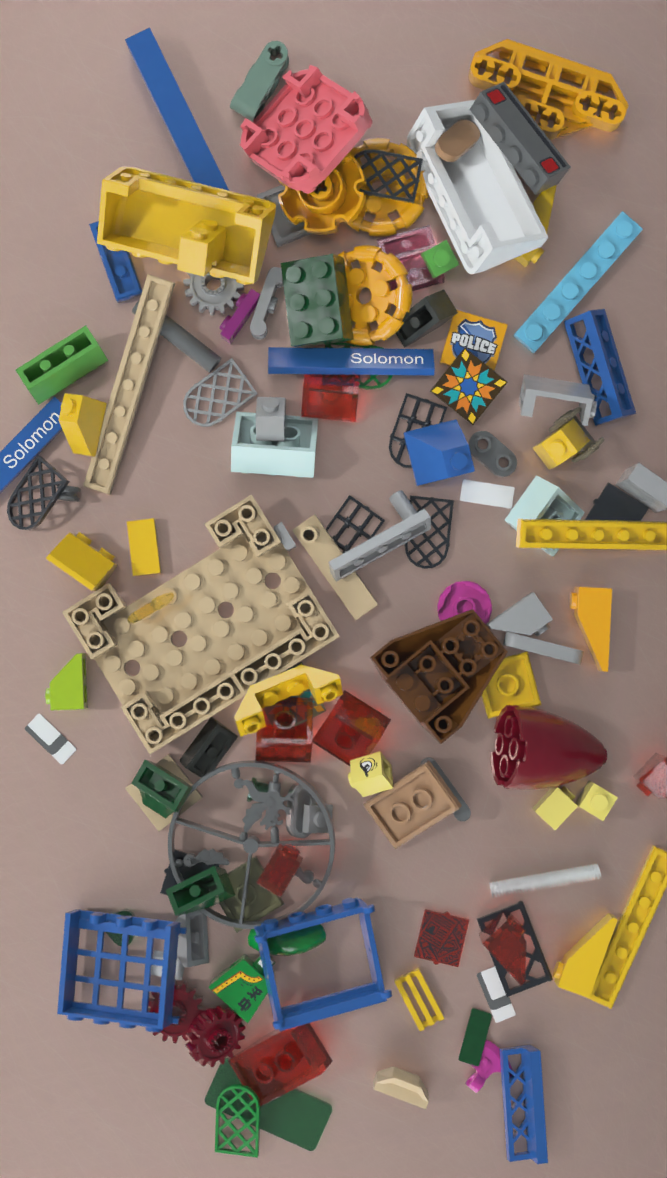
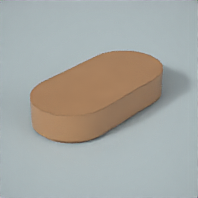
(457, 140)

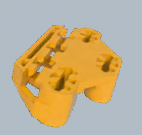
(546, 94)

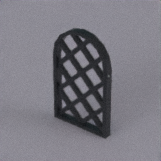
(419, 161)
(17, 493)
(437, 530)

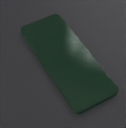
(292, 1116)

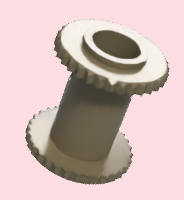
(590, 447)

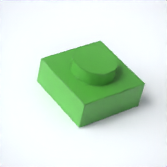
(439, 259)

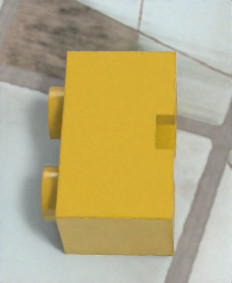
(202, 247)

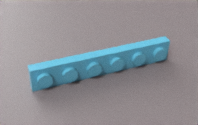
(578, 282)

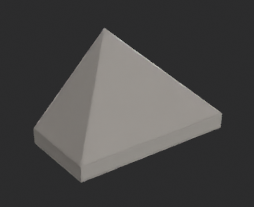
(194, 944)

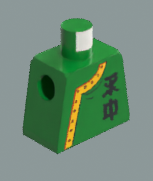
(242, 986)

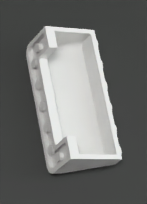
(477, 194)

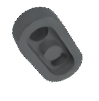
(490, 456)

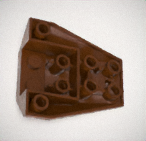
(441, 670)

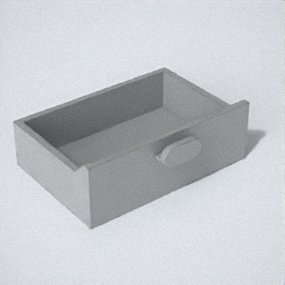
(644, 487)

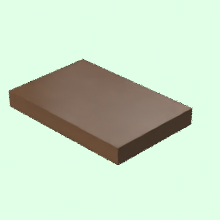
(412, 804)

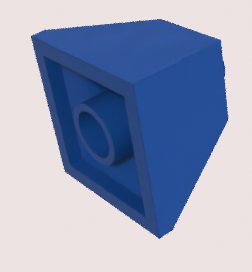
(438, 452)

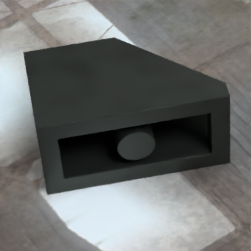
(426, 317)

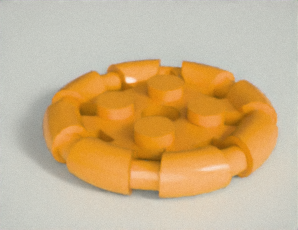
(382, 207)
(382, 296)

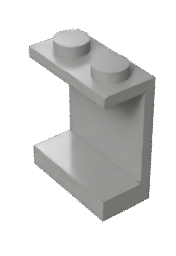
(558, 389)

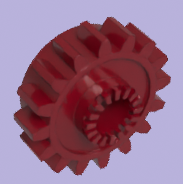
(190, 1009)
(214, 1035)

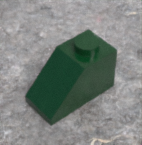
(200, 891)

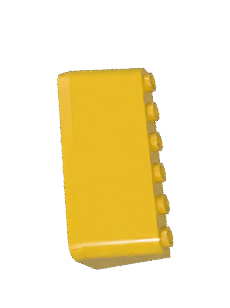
(153, 211)

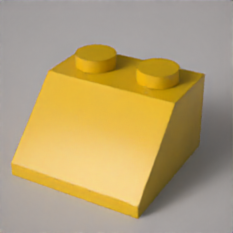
(83, 561)

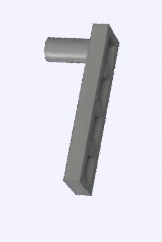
(412, 526)

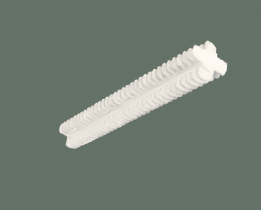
(544, 880)

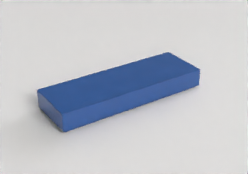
(119, 270)

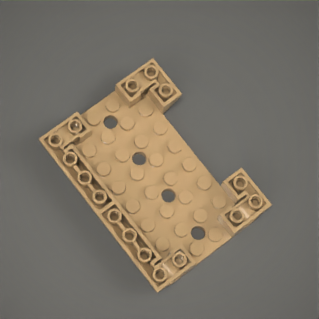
(221, 654)

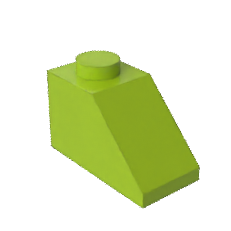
(69, 686)

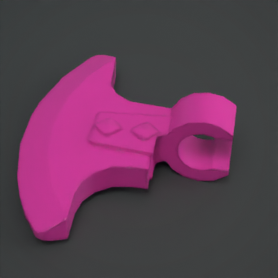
(488, 1064)

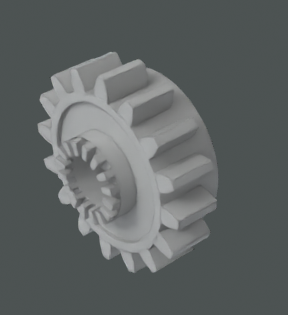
(209, 299)

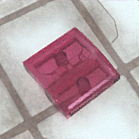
(408, 249)

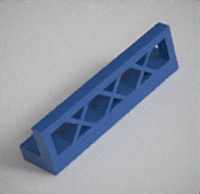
(607, 361)
(533, 1104)

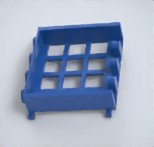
(124, 925)

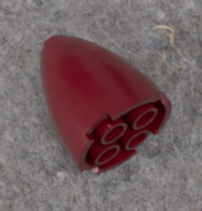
(542, 750)

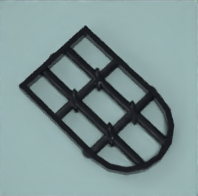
(410, 420)
(347, 522)

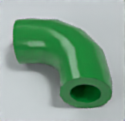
(292, 942)

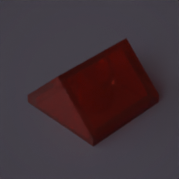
(330, 397)

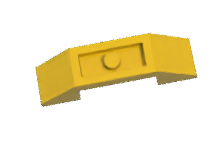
(322, 684)

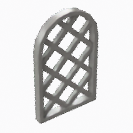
(209, 413)

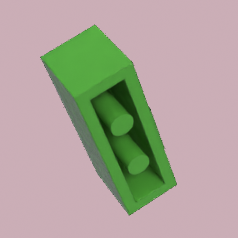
(61, 365)

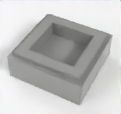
(284, 536)

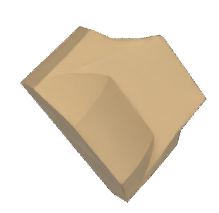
(402, 1086)

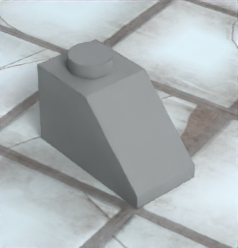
(270, 418)
(523, 617)

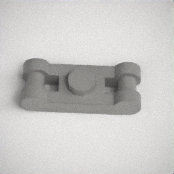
(266, 303)

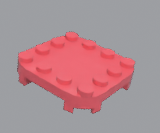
(305, 129)

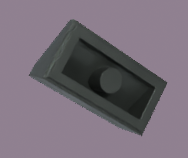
(208, 748)

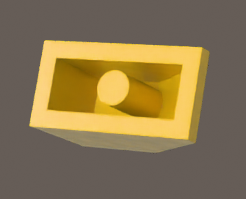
(82, 422)
(561, 444)

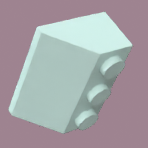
(287, 458)

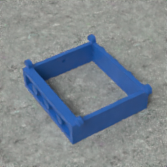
(330, 1004)

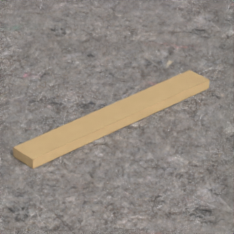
(129, 383)

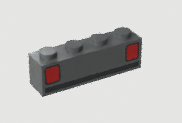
(519, 138)

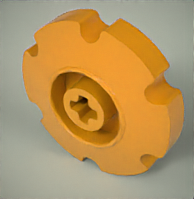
(326, 209)

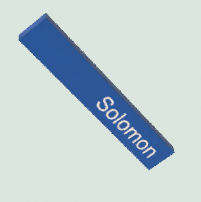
(350, 361)
(29, 442)

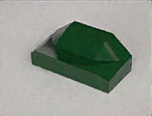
(161, 789)

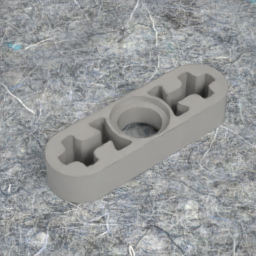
(543, 648)

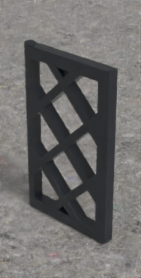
(537, 954)

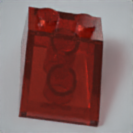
(281, 1062)

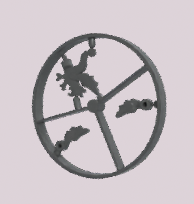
(272, 803)

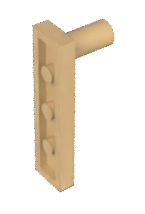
(324, 549)

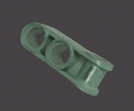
(261, 81)

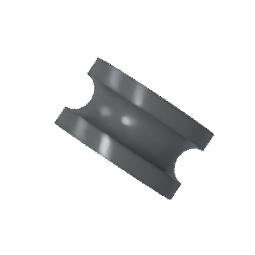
(69, 493)

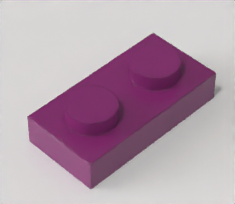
(245, 307)

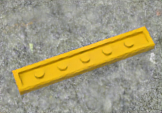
(591, 534)
(631, 928)

